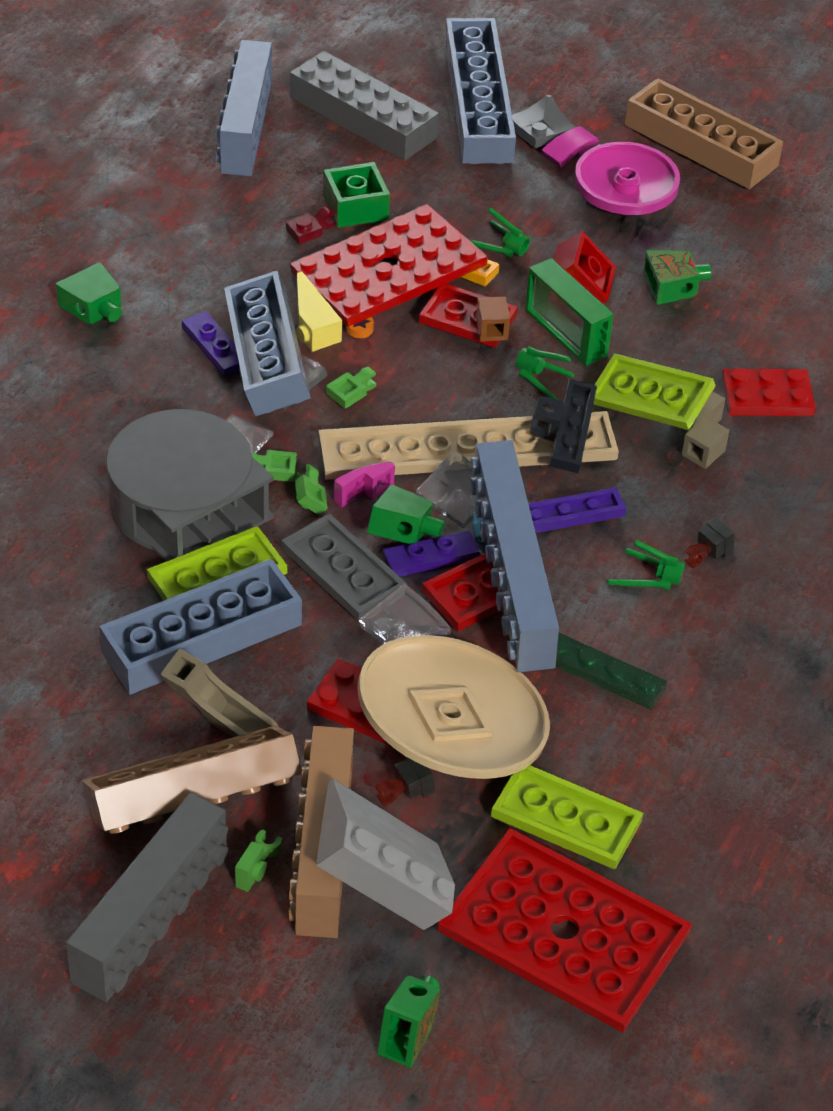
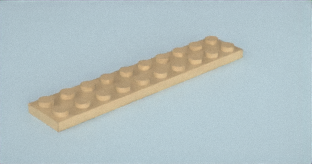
(426, 445)

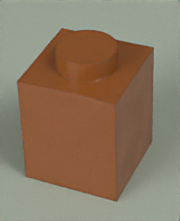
(493, 318)

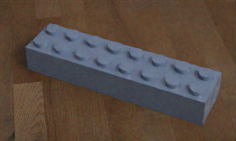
(479, 91)
(515, 557)

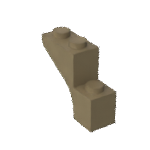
(706, 437)
(217, 702)

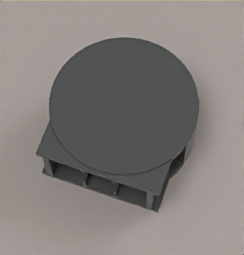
(184, 482)

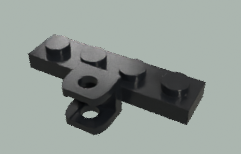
(566, 424)

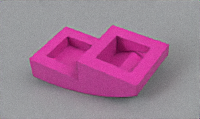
(569, 144)
(368, 480)

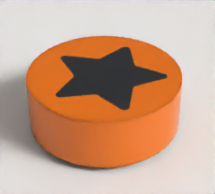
(362, 329)

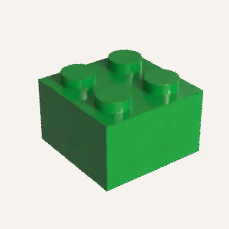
(356, 194)

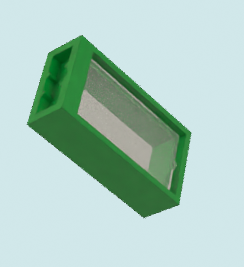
(568, 312)

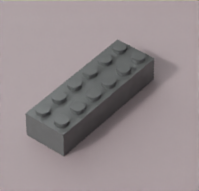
(364, 105)
(147, 898)

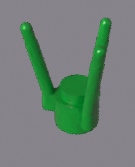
(514, 240)
(532, 361)
(668, 569)

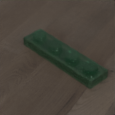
(609, 672)

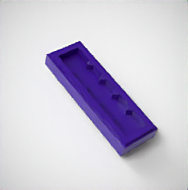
(212, 342)
(431, 553)

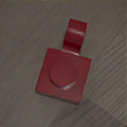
(307, 227)

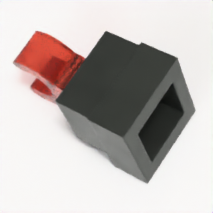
(714, 540)
(411, 778)

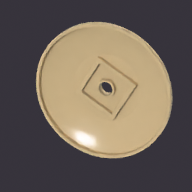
(492, 712)

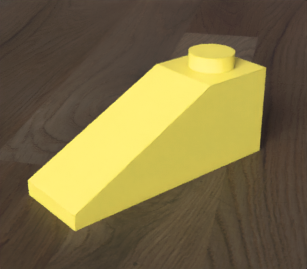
(317, 321)

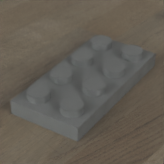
(342, 565)

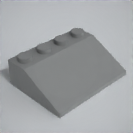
(384, 858)

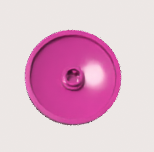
(627, 178)

